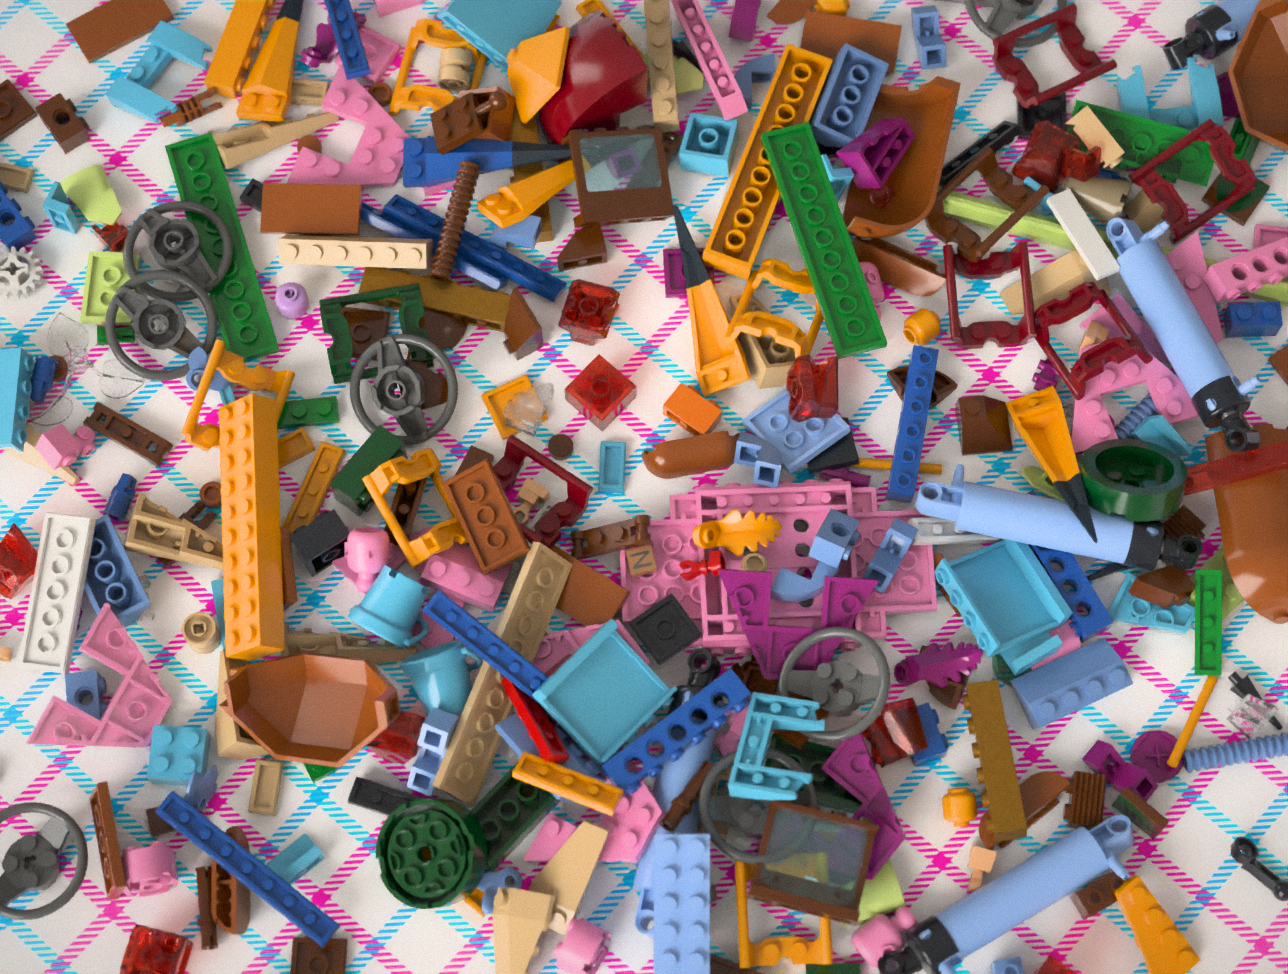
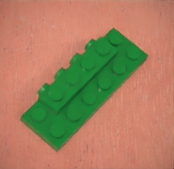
(1145, 139)

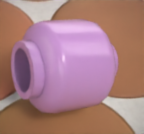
(292, 300)

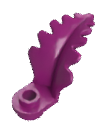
(325, 44)
(938, 664)

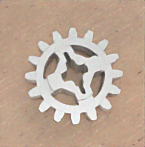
(19, 275)

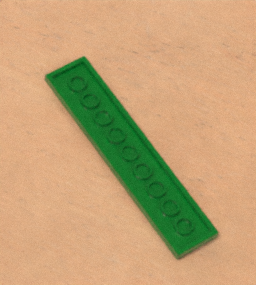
(823, 240)
(238, 296)

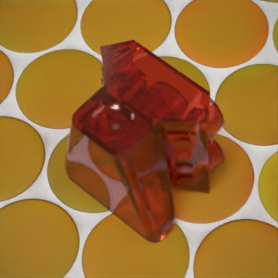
(1045, 155)
(588, 311)
(813, 388)
(16, 562)
(896, 733)
(399, 739)
(155, 952)

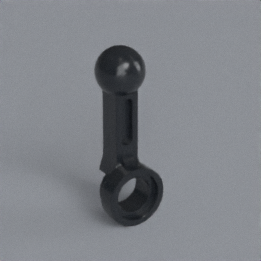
(1258, 870)

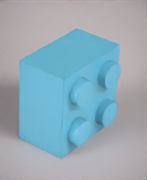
(709, 144)
(177, 753)

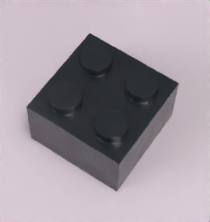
(320, 541)

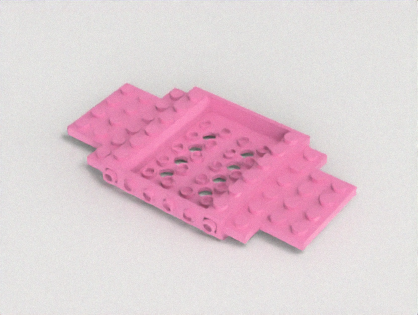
(706, 597)

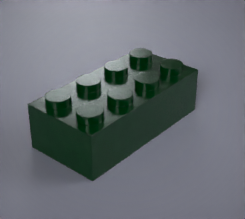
(812, 758)
(510, 815)

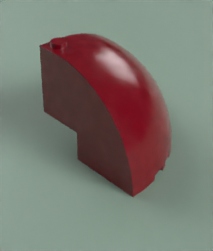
(597, 83)

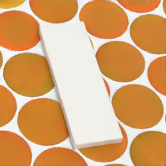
(57, 592)

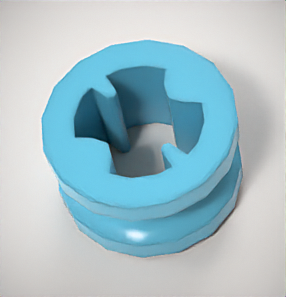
(227, 395)

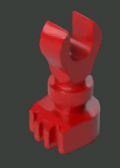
(716, 561)

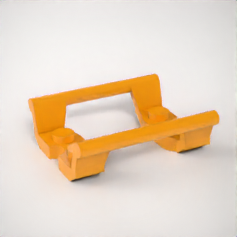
(419, 96)
(762, 323)
(235, 371)
(401, 470)
(772, 949)

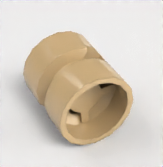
(454, 70)
(201, 633)

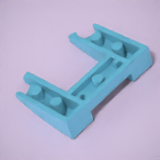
(166, 43)
(1204, 98)
(765, 713)

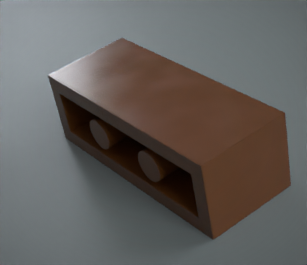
(406, 506)

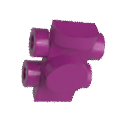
(1046, 376)

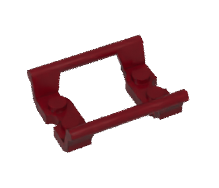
(1071, 44)
(1162, 191)
(993, 267)
(1094, 359)
(562, 513)

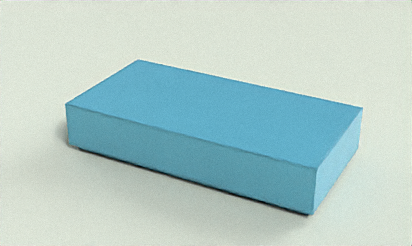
(612, 467)

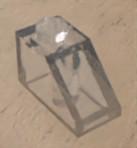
(529, 408)
(1250, 715)

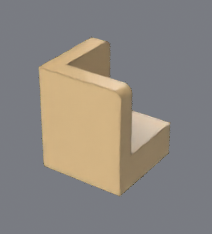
(1143, 211)

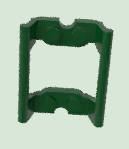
(337, 326)

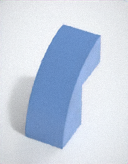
(928, 42)
(755, 71)
(522, 233)
(759, 454)
(890, 553)
(795, 588)

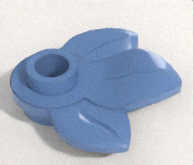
(197, 363)
(201, 788)
(491, 882)

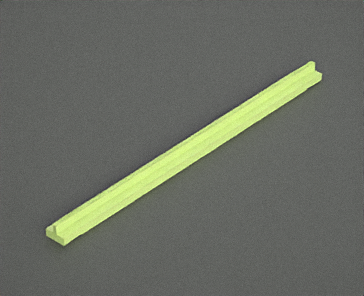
(1049, 231)

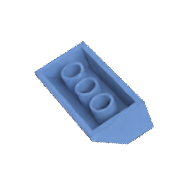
(847, 97)
(113, 577)
(1071, 683)
(516, 735)

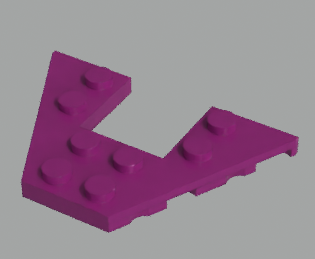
(772, 643)
(855, 771)

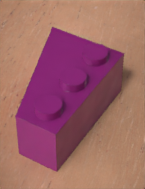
(877, 152)

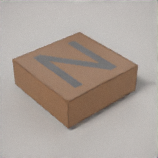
(641, 561)

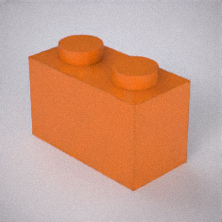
(692, 410)

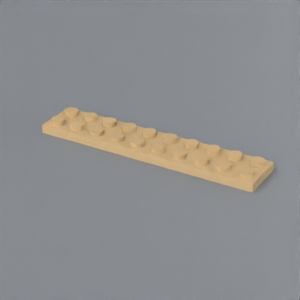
(522, 628)

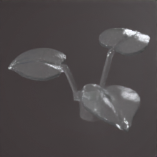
(71, 339)

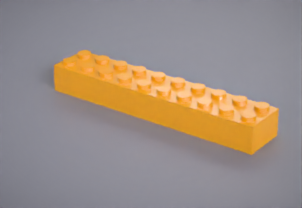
(753, 190)
(251, 528)

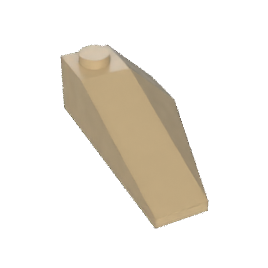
(1053, 282)
(765, 358)
(230, 737)
(570, 873)
(517, 925)

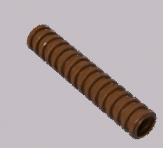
(455, 220)

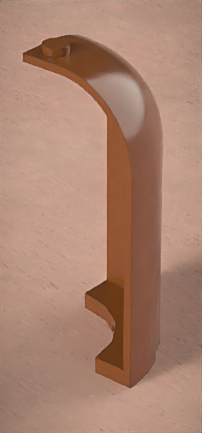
(919, 171)
(1256, 529)

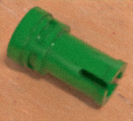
(124, 335)

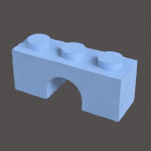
(434, 741)

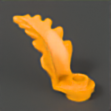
(737, 532)

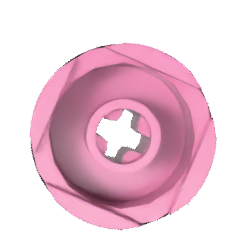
(149, 869)
(582, 948)

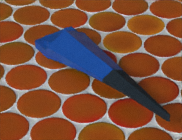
(427, 167)

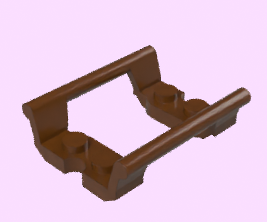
(1000, 185)

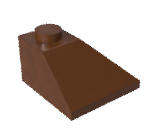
(521, 329)
(982, 425)

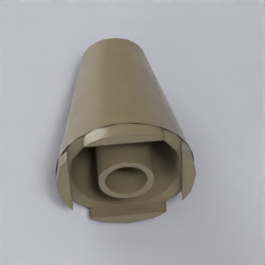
(1100, 196)

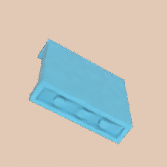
(499, 24)
(15, 388)
(1003, 595)
(603, 694)

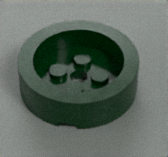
(1133, 479)
(456, 850)

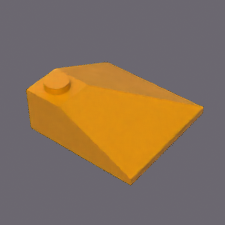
(537, 70)

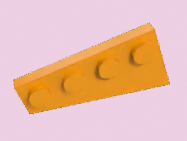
(1154, 931)

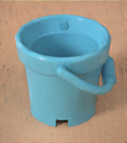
(392, 608)
(442, 676)

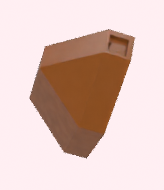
(1261, 74)
(311, 706)

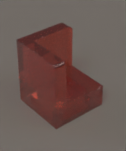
(1082, 164)
(111, 236)

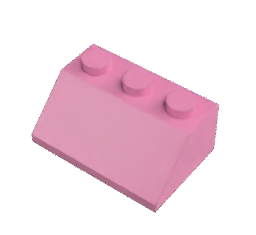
(461, 577)

